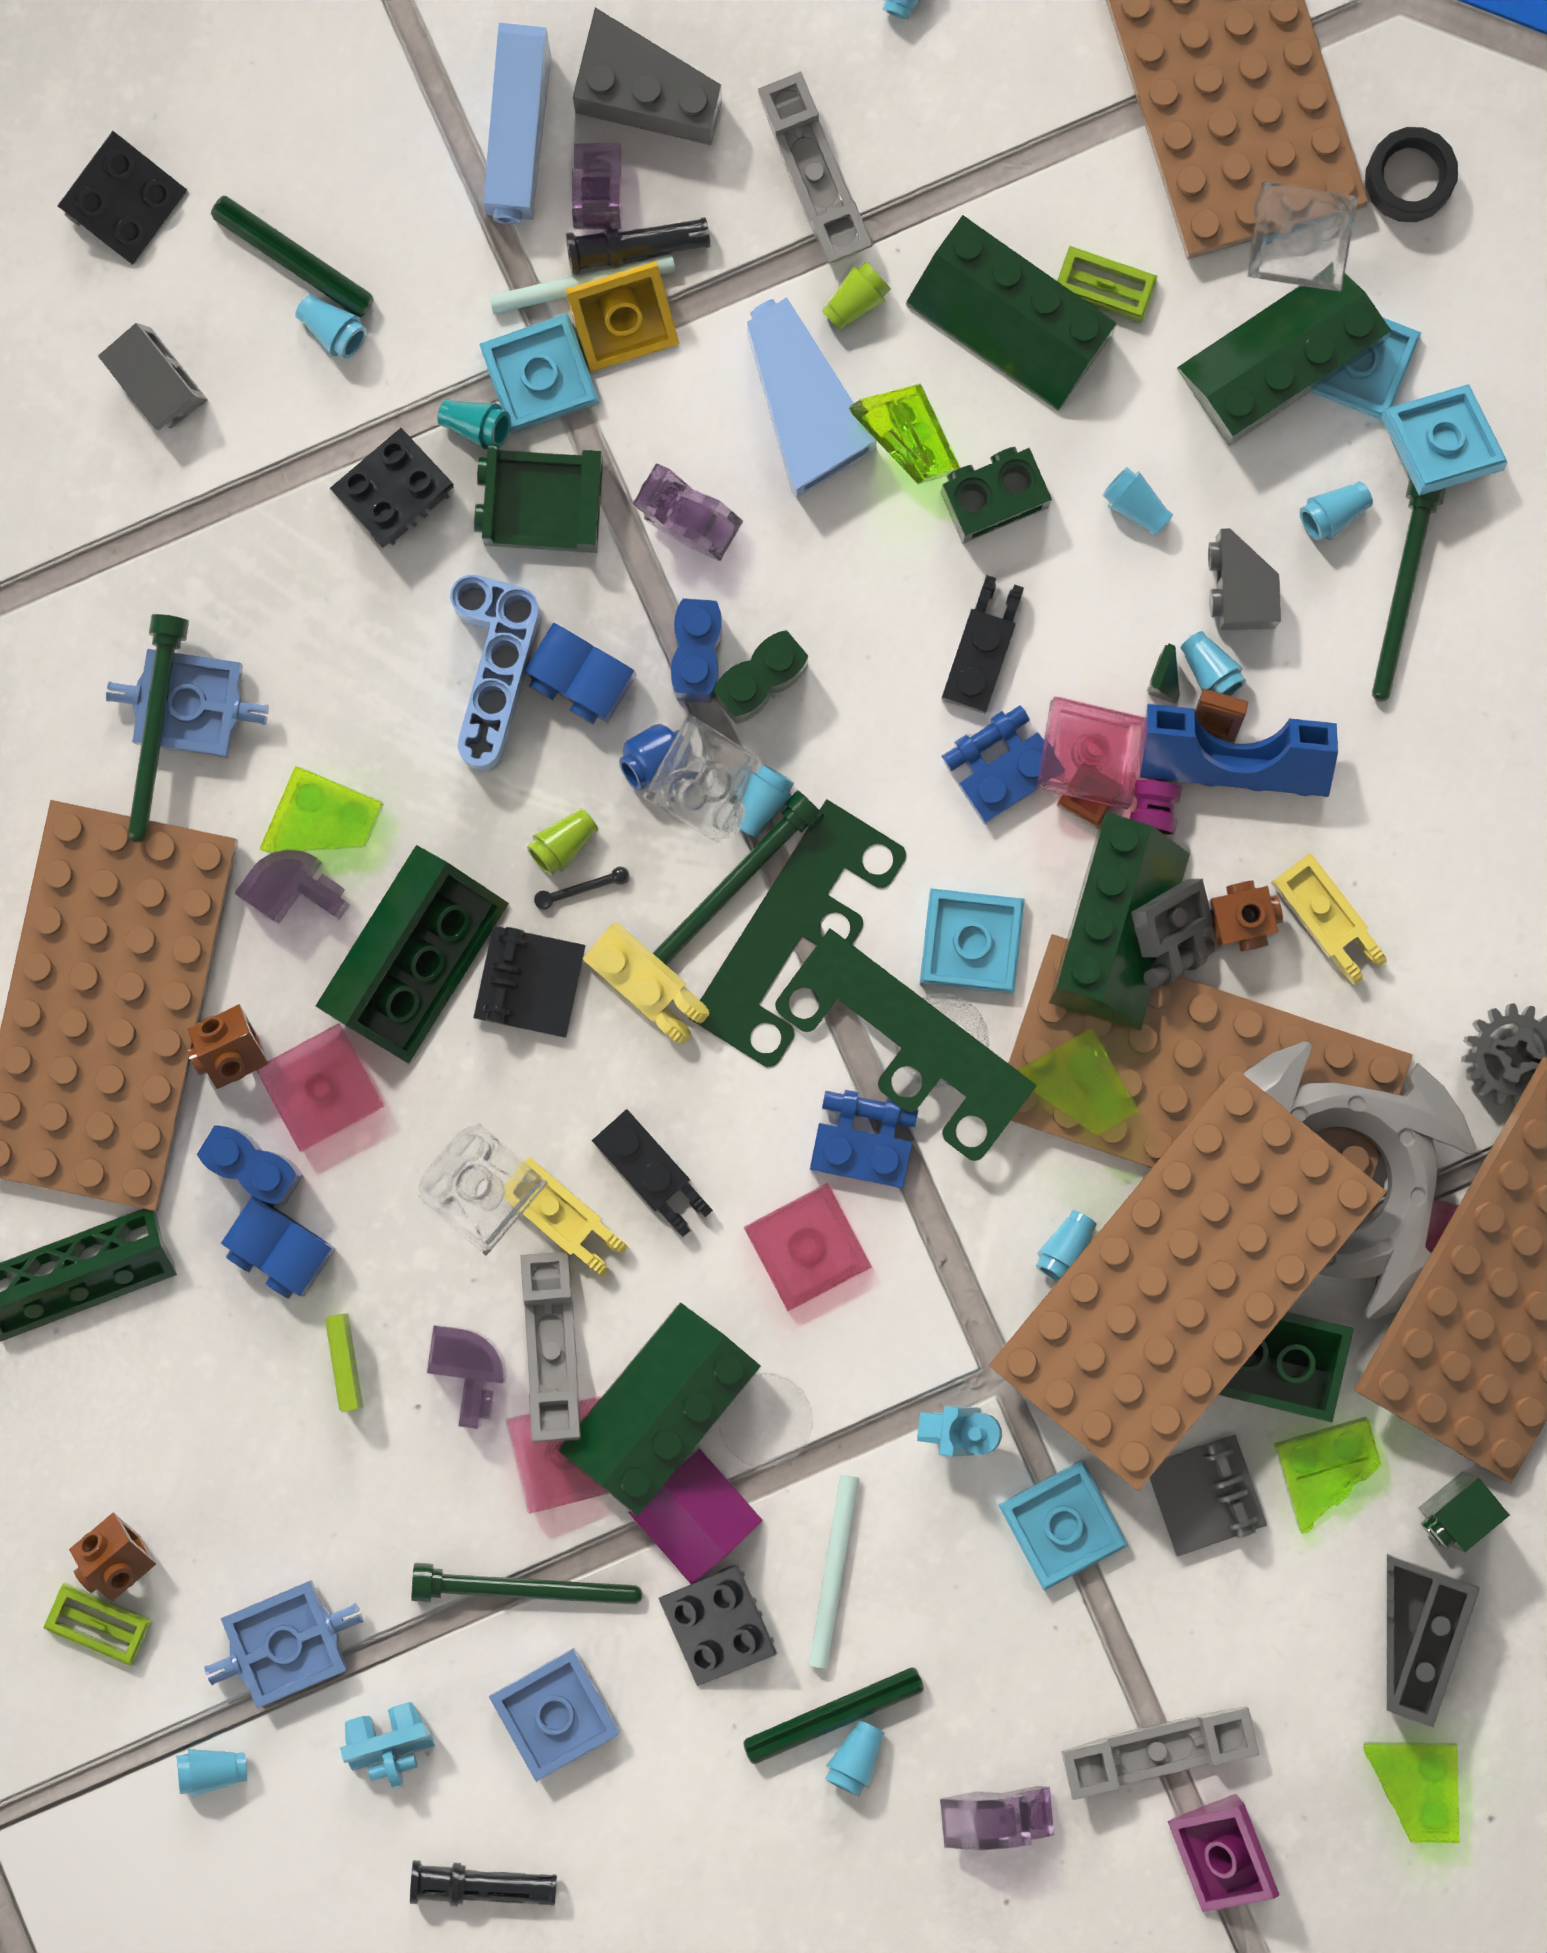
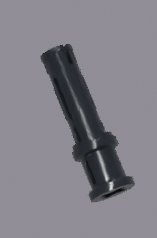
(613, 246)
(459, 1884)

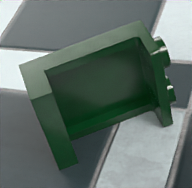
(540, 500)

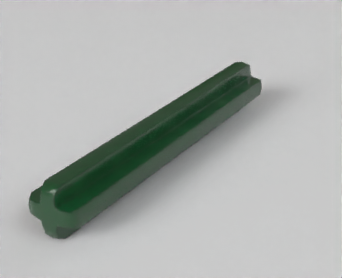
(292, 256)
(833, 1715)

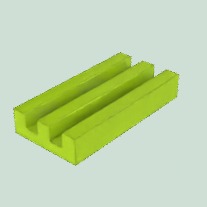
(1112, 267)
(343, 1362)
(135, 1639)

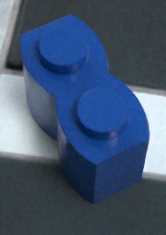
(695, 660)
(580, 674)
(240, 1157)
(277, 1247)

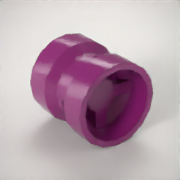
(1156, 796)

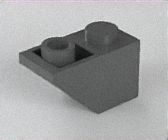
(1246, 585)

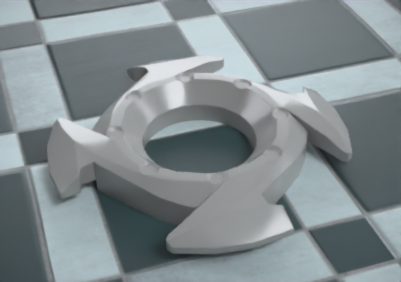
(1403, 1134)

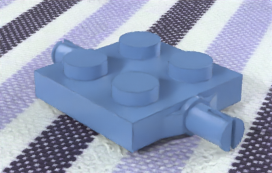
(200, 704)
(284, 1644)

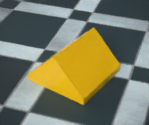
(622, 316)

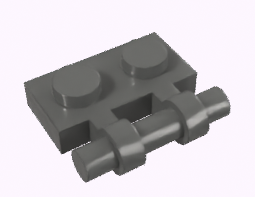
(1171, 920)

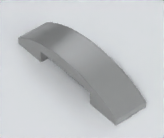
(813, 168)
(550, 1347)
(1159, 1751)

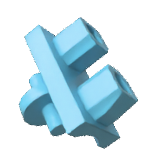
(960, 1431)
(366, 1748)

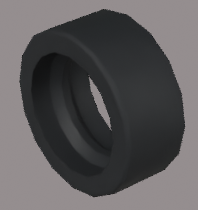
(1425, 141)

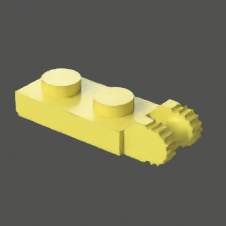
(1327, 915)
(645, 981)
(569, 1221)

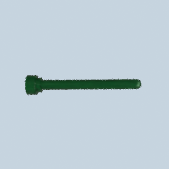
(1421, 507)
(167, 636)
(797, 816)
(431, 1582)

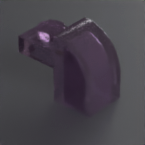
(597, 186)
(687, 513)
(282, 877)
(468, 1356)
(996, 1819)

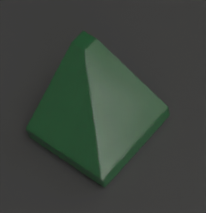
(1164, 679)

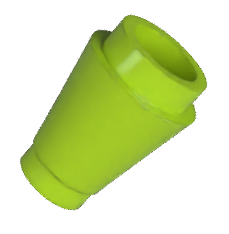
(856, 296)
(562, 841)

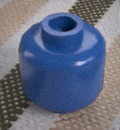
(645, 754)

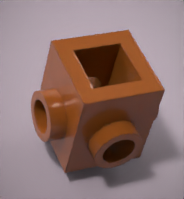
(1228, 921)
(226, 1047)
(111, 1558)

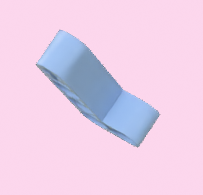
(489, 676)

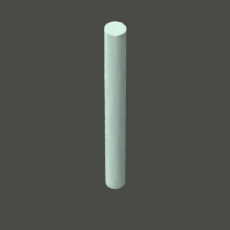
(556, 289)
(833, 1571)

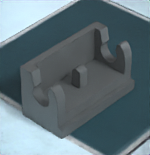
(152, 377)

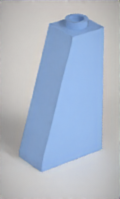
(516, 122)
(804, 399)

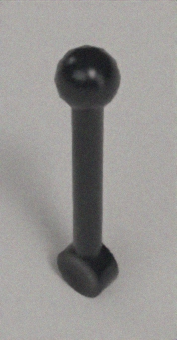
(545, 900)

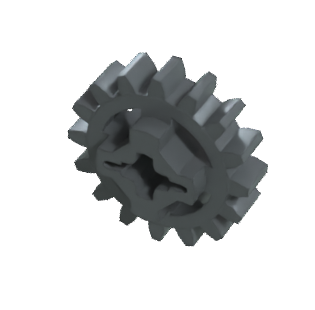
(1484, 1046)

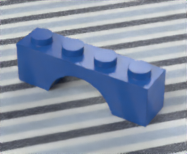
(1293, 760)

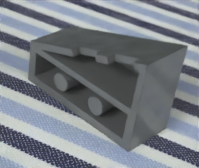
(643, 85)
(1424, 1635)

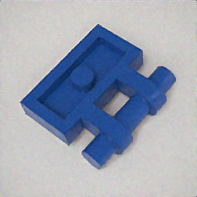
(1008, 778)
(858, 1153)

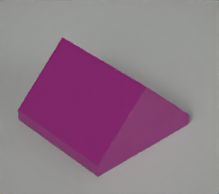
(697, 1517)
(1223, 1855)

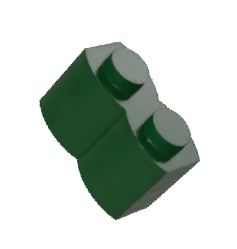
(772, 669)

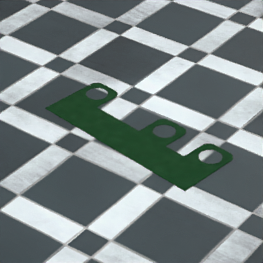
(787, 912)
(925, 1035)

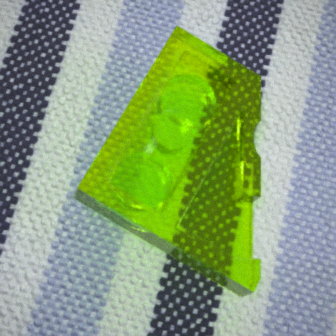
(908, 431)
(320, 816)
(1083, 1083)
(1325, 1467)
(1420, 1786)

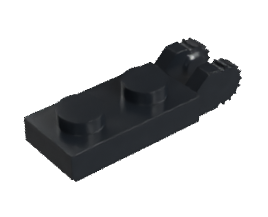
(981, 651)
(648, 1168)

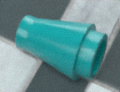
(476, 421)

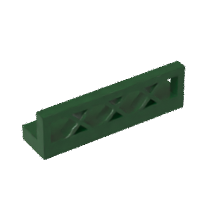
(82, 1283)

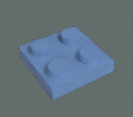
(554, 1714)

